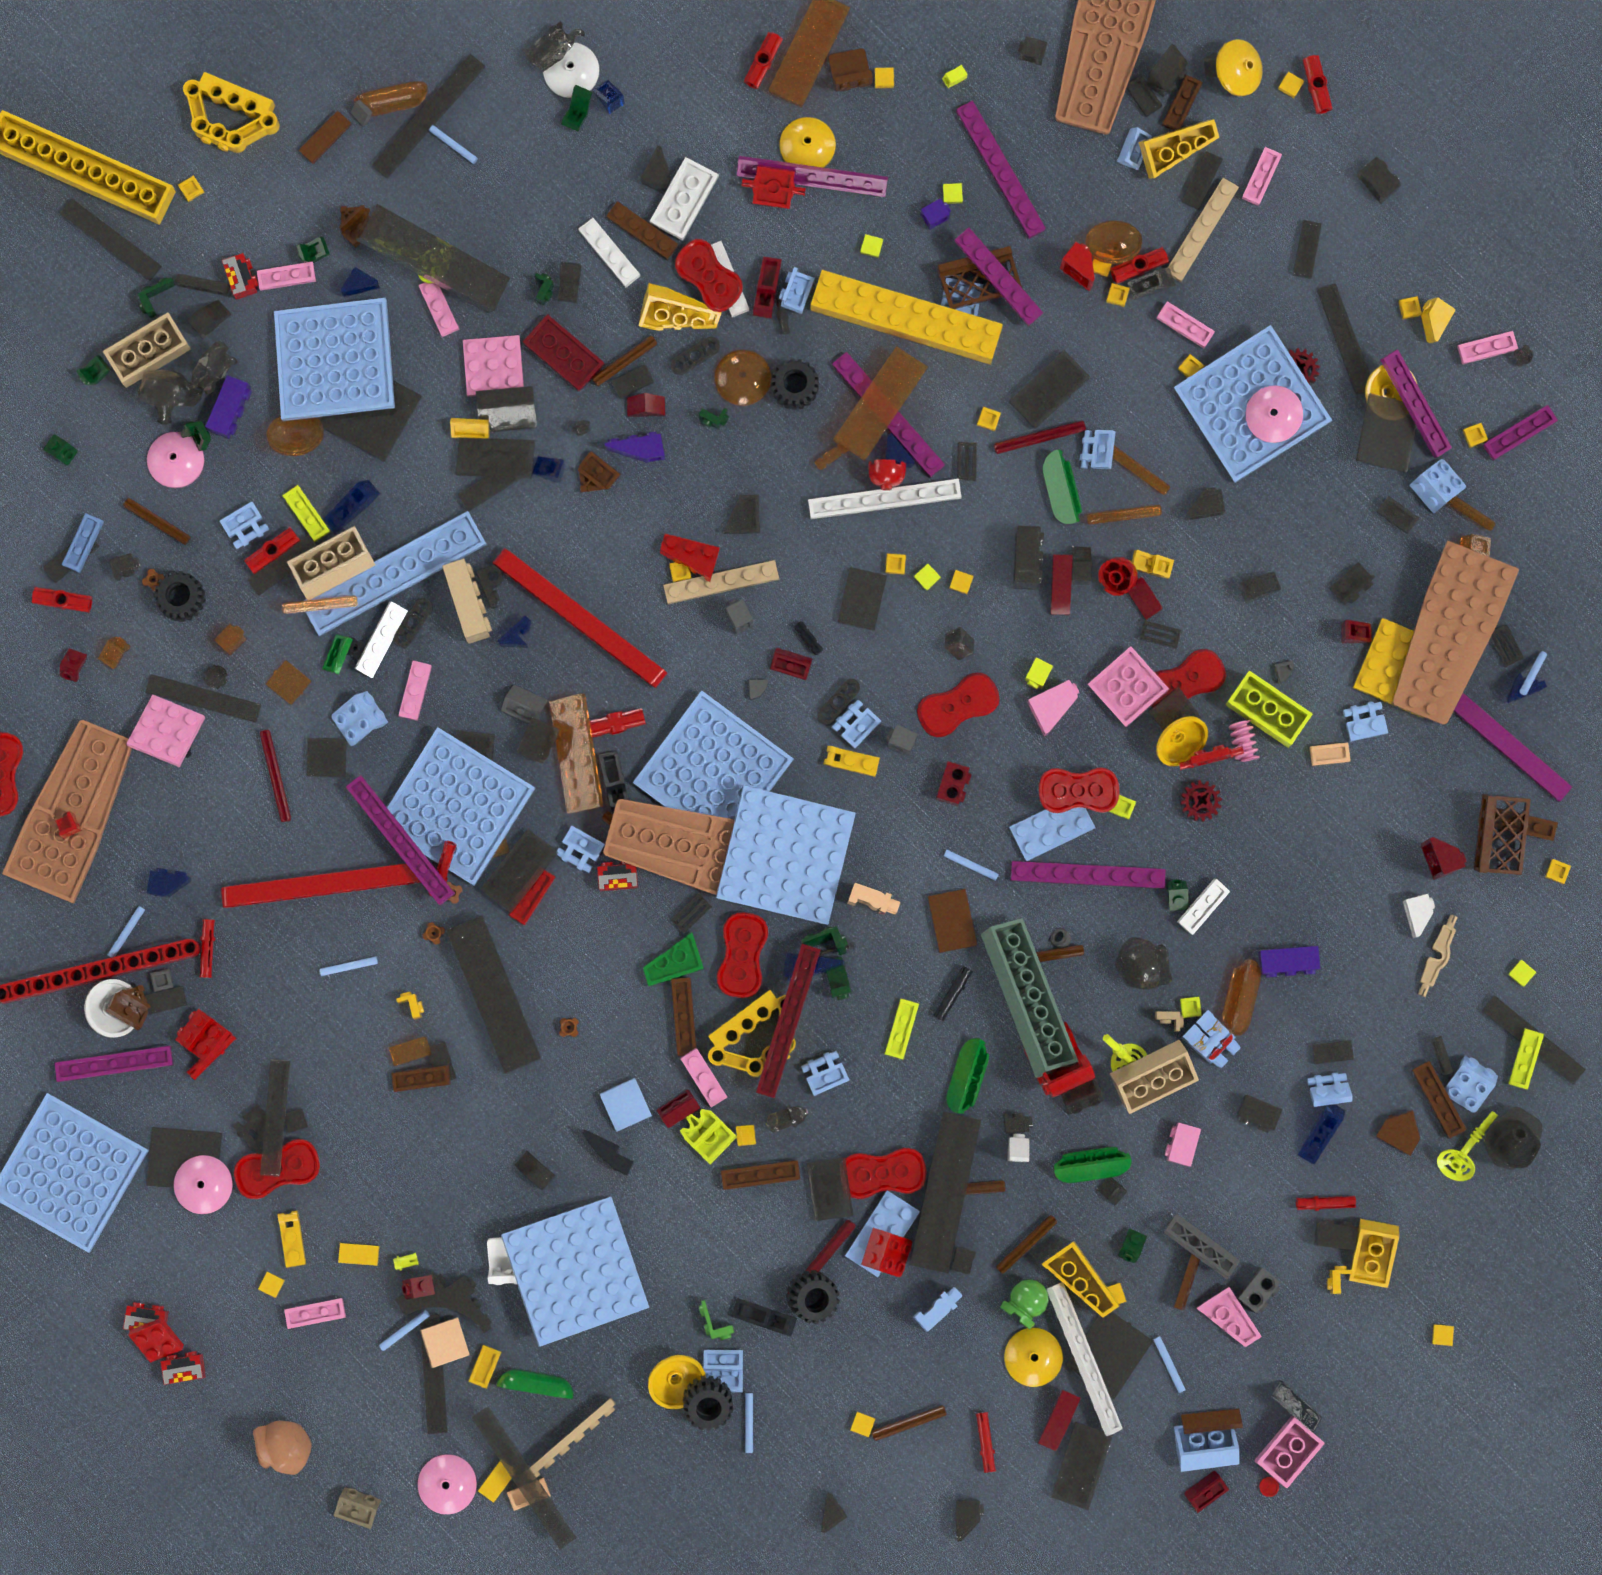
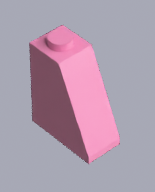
(1052, 705)

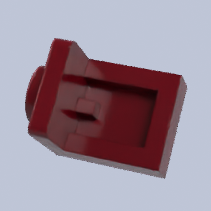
(72, 664)
(418, 1287)

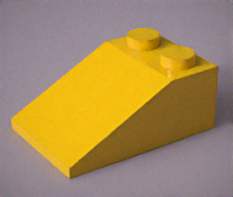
(1374, 1253)

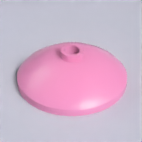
(1278, 427)
(176, 472)
(216, 1188)
(461, 1484)

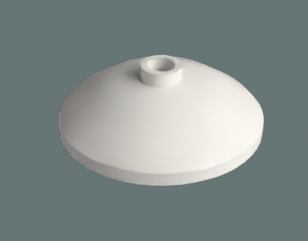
(584, 72)
(95, 1009)

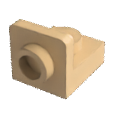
(1166, 1017)

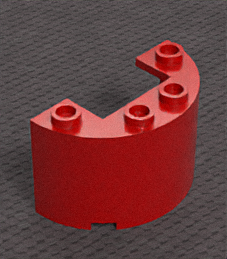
(1067, 1079)

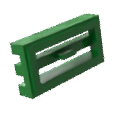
(337, 654)

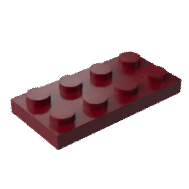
(563, 353)

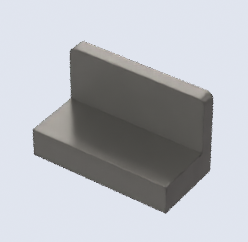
(523, 704)

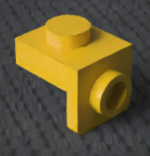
(415, 1006)
(1334, 1281)

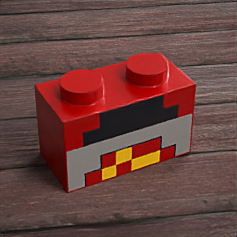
(240, 276)
(617, 876)
(139, 1315)
(183, 1369)

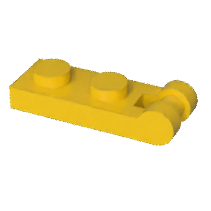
(852, 761)
(292, 1239)

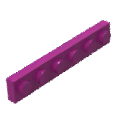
(998, 276)
(1416, 403)
(114, 1064)

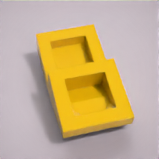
(1152, 564)

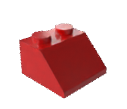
(1079, 265)

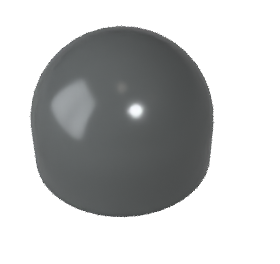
(1064, 942)

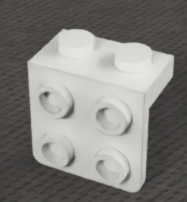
(499, 1264)

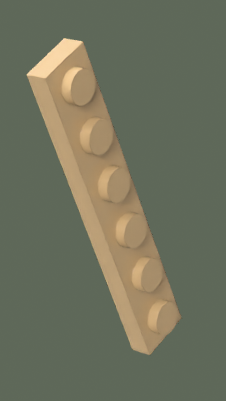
(1202, 229)
(721, 582)
(576, 1435)

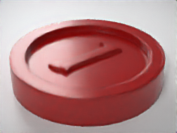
(1269, 1487)

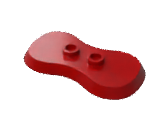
(717, 284)
(1196, 675)
(945, 711)
(10, 757)
(1090, 790)
(740, 969)
(298, 1167)
(898, 1171)

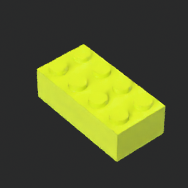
(1269, 709)

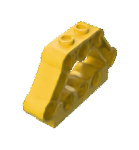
(249, 133)
(720, 1041)

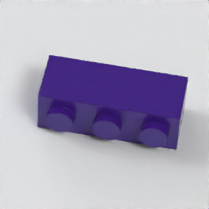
(228, 407)
(1289, 961)

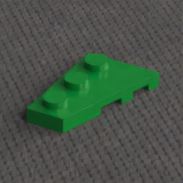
(676, 962)

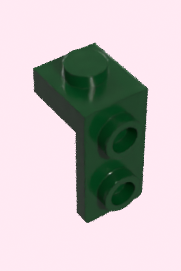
(578, 108)
(148, 292)
(826, 935)
(839, 982)

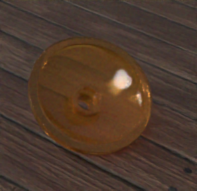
(1114, 242)
(747, 389)
(295, 436)

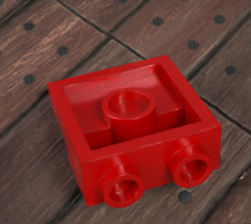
(202, 1035)

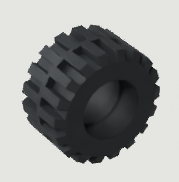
(795, 399)
(172, 582)
(822, 1307)
(712, 1416)

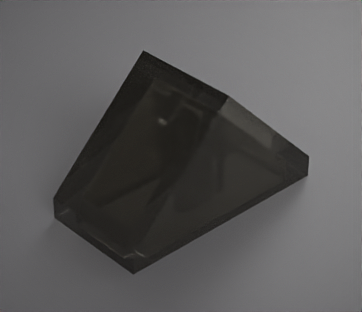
(832, 1513)

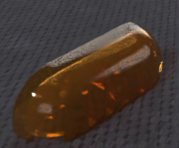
(394, 97)
(1241, 997)

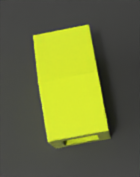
(954, 76)

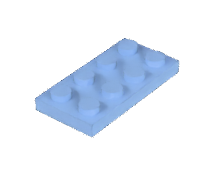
(1049, 830)
(890, 1216)

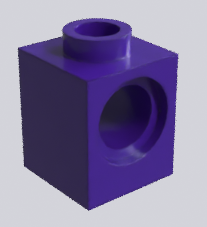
(935, 213)

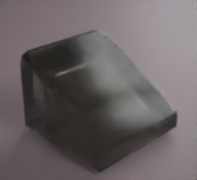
(1112, 1190)

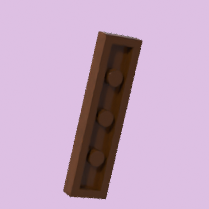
(642, 230)
(1536, 827)
(683, 1015)
(1439, 1099)
(760, 1175)

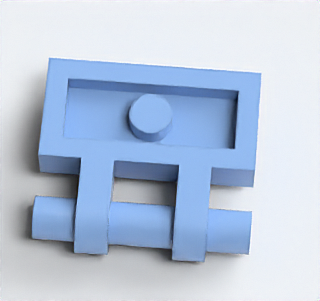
(1102, 449)
(241, 520)
(1367, 727)
(860, 728)
(583, 843)
(826, 1079)
(1329, 1094)

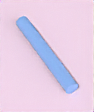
(453, 144)
(1533, 672)
(971, 865)
(126, 931)
(348, 966)
(404, 1330)
(1169, 1364)
(748, 1422)

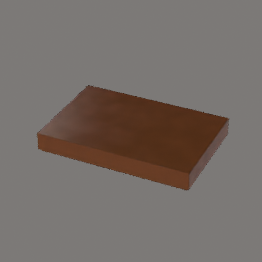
(952, 921)

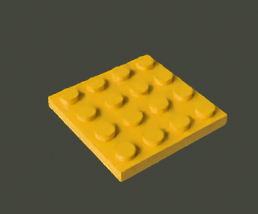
(1384, 661)

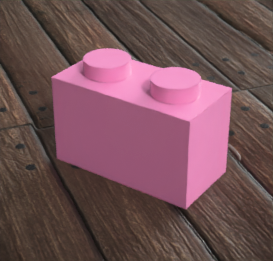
(1183, 1144)

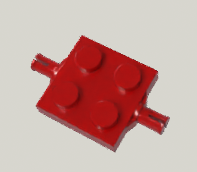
(773, 186)
(1202, 758)

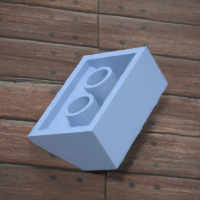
(1206, 1449)

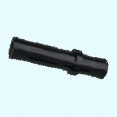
(952, 994)

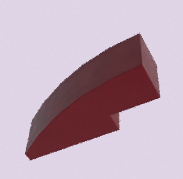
(767, 287)
(1061, 584)
(1059, 1420)

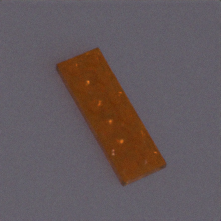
(809, 50)
(880, 403)
(576, 753)

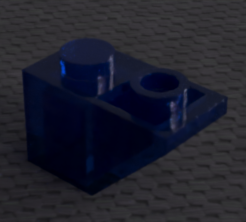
(166, 884)

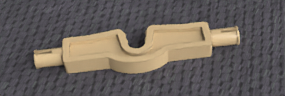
(1434, 965)

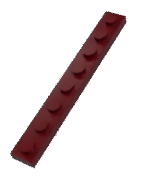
(788, 1021)

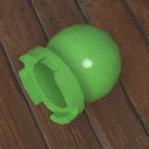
(1027, 1301)

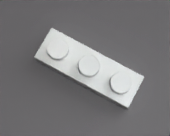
(1203, 906)

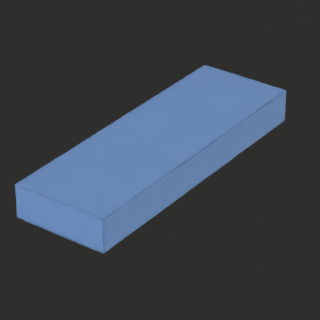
(82, 543)

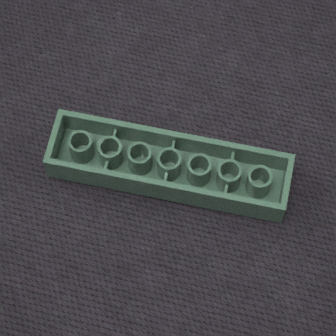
(1029, 997)

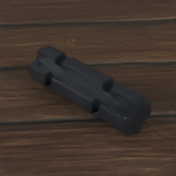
(808, 638)

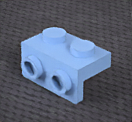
(797, 291)

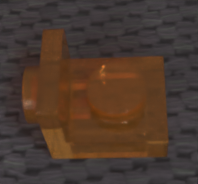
(1476, 543)
(114, 651)

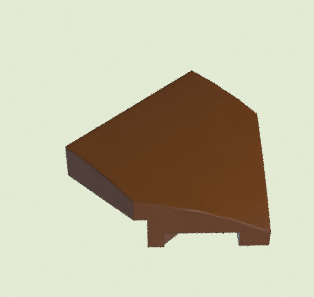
(352, 222)
(596, 474)
(130, 1006)
(1400, 1132)

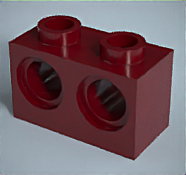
(949, 782)

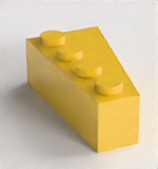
(1172, 147)
(1079, 1275)

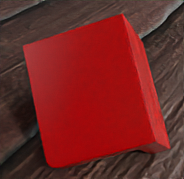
(68, 825)

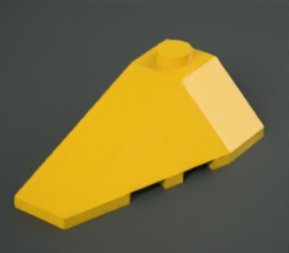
(671, 309)

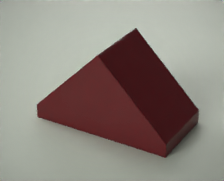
(645, 405)
(1355, 632)

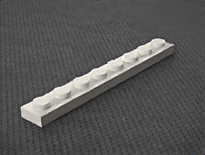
(882, 499)
(1084, 1359)

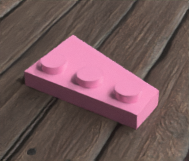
(1230, 1316)

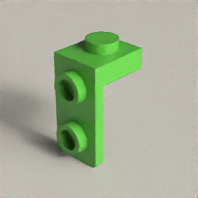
(723, 1333)

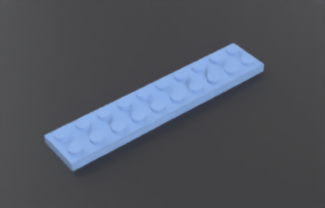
(400, 570)

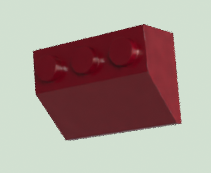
(1442, 857)

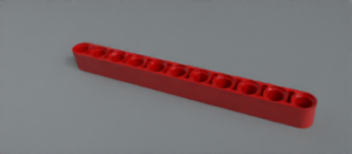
(580, 618)
(317, 885)
(106, 971)

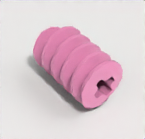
(1243, 739)

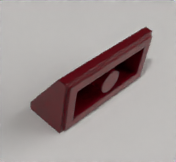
(1145, 599)
(791, 663)
(678, 1108)
(1206, 1491)

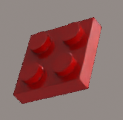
(156, 1340)

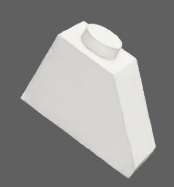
(1418, 913)
(1018, 1148)

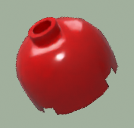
(886, 473)
(1118, 576)

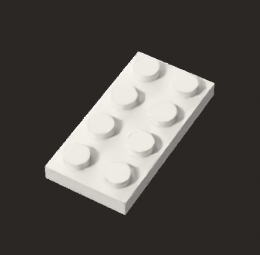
(684, 198)

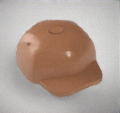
(282, 1446)

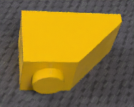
(1435, 318)

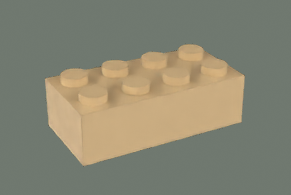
(146, 350)
(331, 563)
(465, 597)
(1154, 1076)

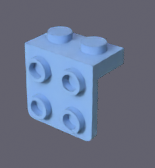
(1437, 485)
(358, 717)
(1471, 1084)

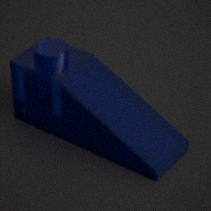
(351, 505)
(823, 965)
(1322, 1132)

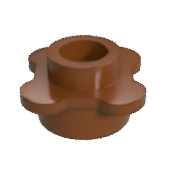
(148, 580)
(457, 890)
(434, 938)
(567, 1022)

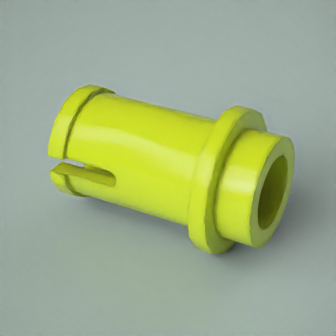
(405, 1261)

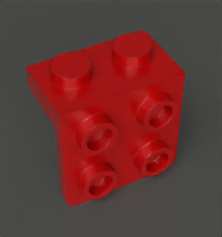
(887, 1252)

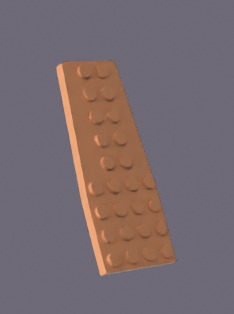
(1101, 60)
(1452, 630)
(82, 783)
(670, 842)

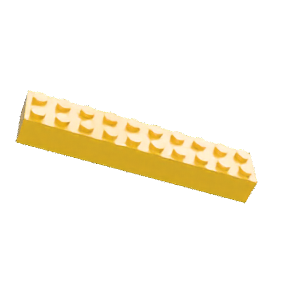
(84, 168)
(906, 317)

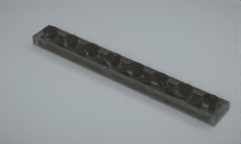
(428, 116)
(524, 1477)

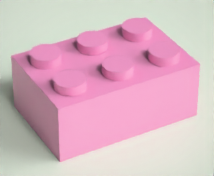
(1289, 1452)

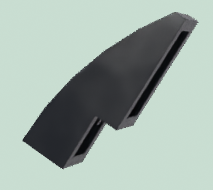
(613, 778)
(608, 1152)
(764, 1317)

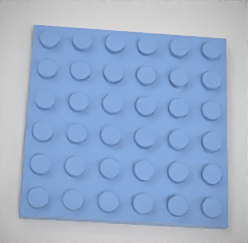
(334, 359)
(1221, 393)
(710, 760)
(459, 799)
(785, 855)
(69, 1172)
(574, 1271)

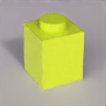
(1038, 673)

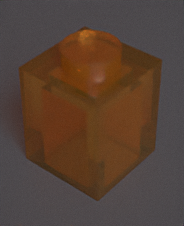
(231, 638)

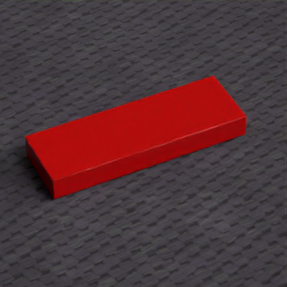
(532, 898)

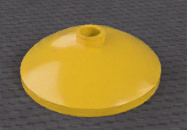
(1239, 67)
(817, 152)
(1379, 381)
(1181, 740)
(1019, 1352)
(669, 1390)

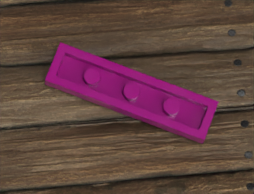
(1520, 432)

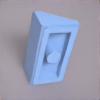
(1131, 153)

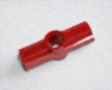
(767, 50)
(1315, 74)
(1128, 269)
(261, 557)
(73, 601)
(617, 722)

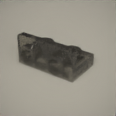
(1352, 583)
(1082, 1097)

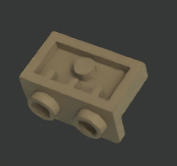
(357, 1507)

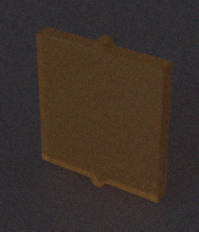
(288, 682)

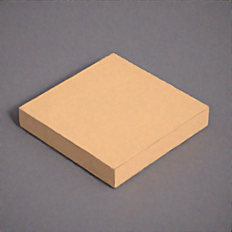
(444, 1342)

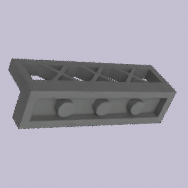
(1201, 1246)

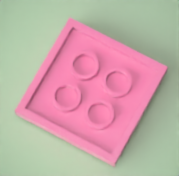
(492, 363)
(1128, 686)
(165, 730)

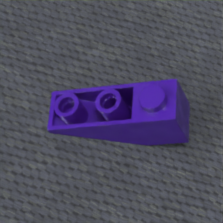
(645, 448)

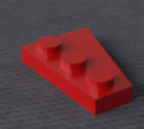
(695, 555)

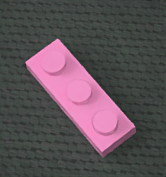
(1261, 176)
(286, 276)
(439, 308)
(1185, 325)
(1487, 347)
(415, 690)
(703, 1077)
(315, 1313)

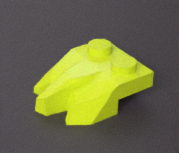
(708, 1135)

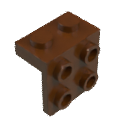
(850, 70)

